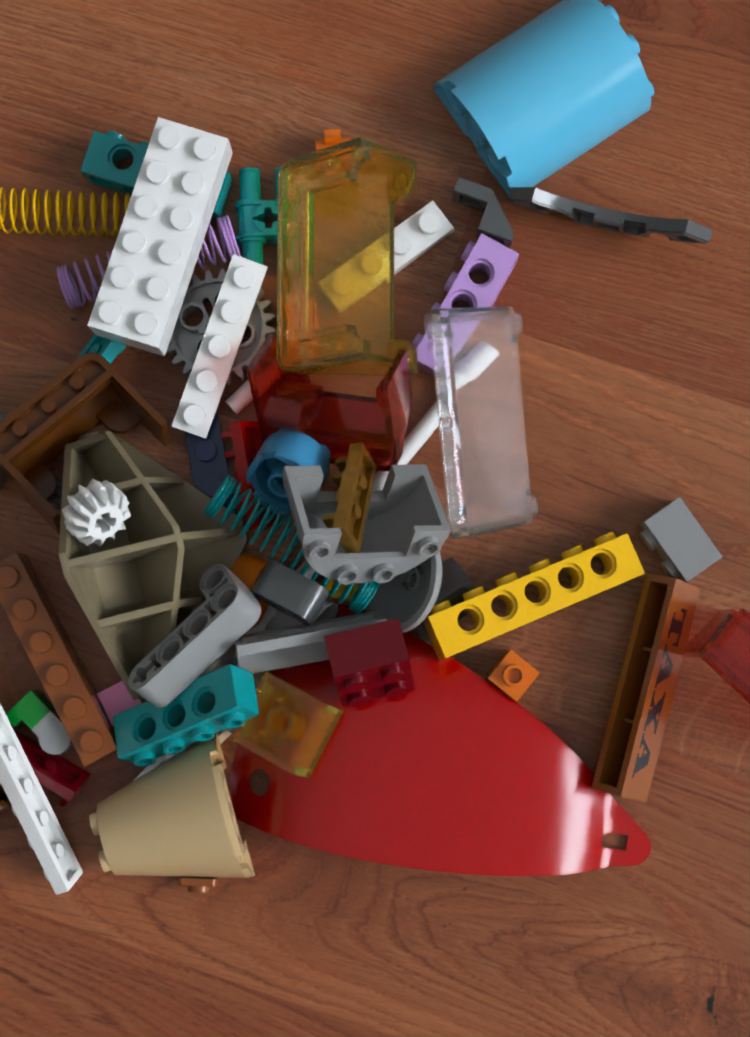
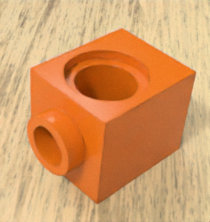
(512, 675)

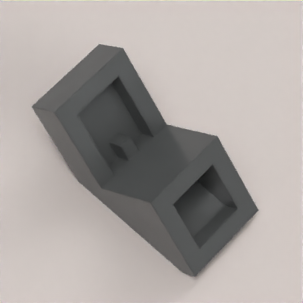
(493, 222)

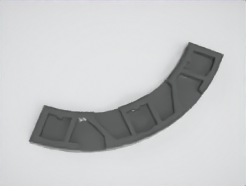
(633, 224)

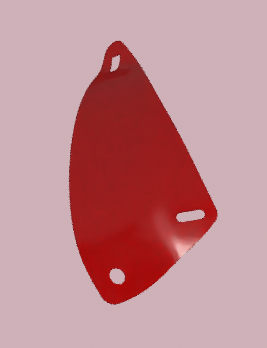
(439, 782)

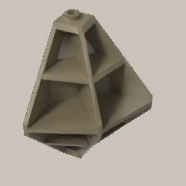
(152, 571)

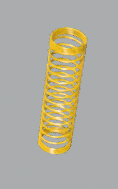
(58, 211)

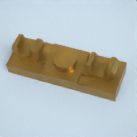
(353, 496)

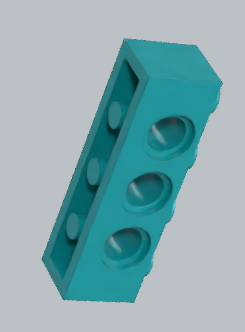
(110, 148)
(204, 708)

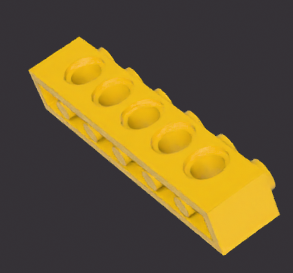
(619, 564)

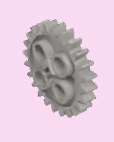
(187, 339)

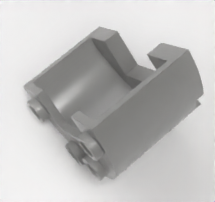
(400, 529)

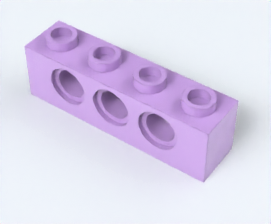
(483, 255)

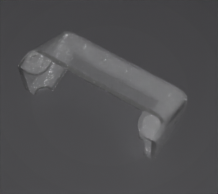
(480, 419)

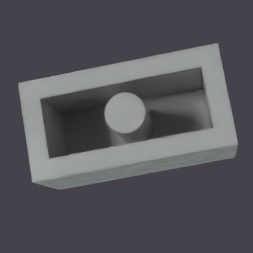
(679, 541)

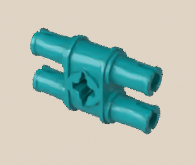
(253, 213)

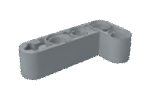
(199, 639)

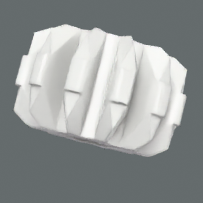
(96, 512)

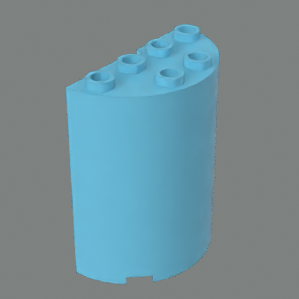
(548, 91)

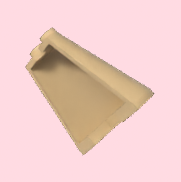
(174, 821)

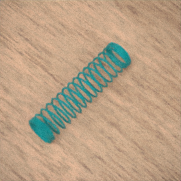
(363, 593)

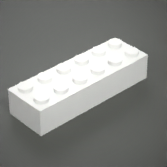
(161, 236)

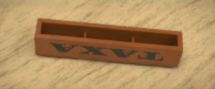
(55, 660)
(646, 687)

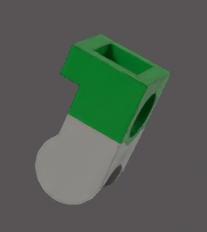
(43, 721)

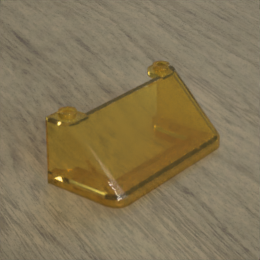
(339, 259)

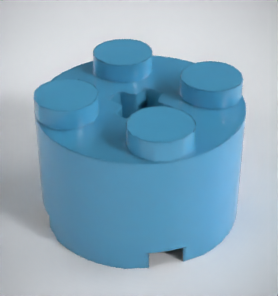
(282, 450)

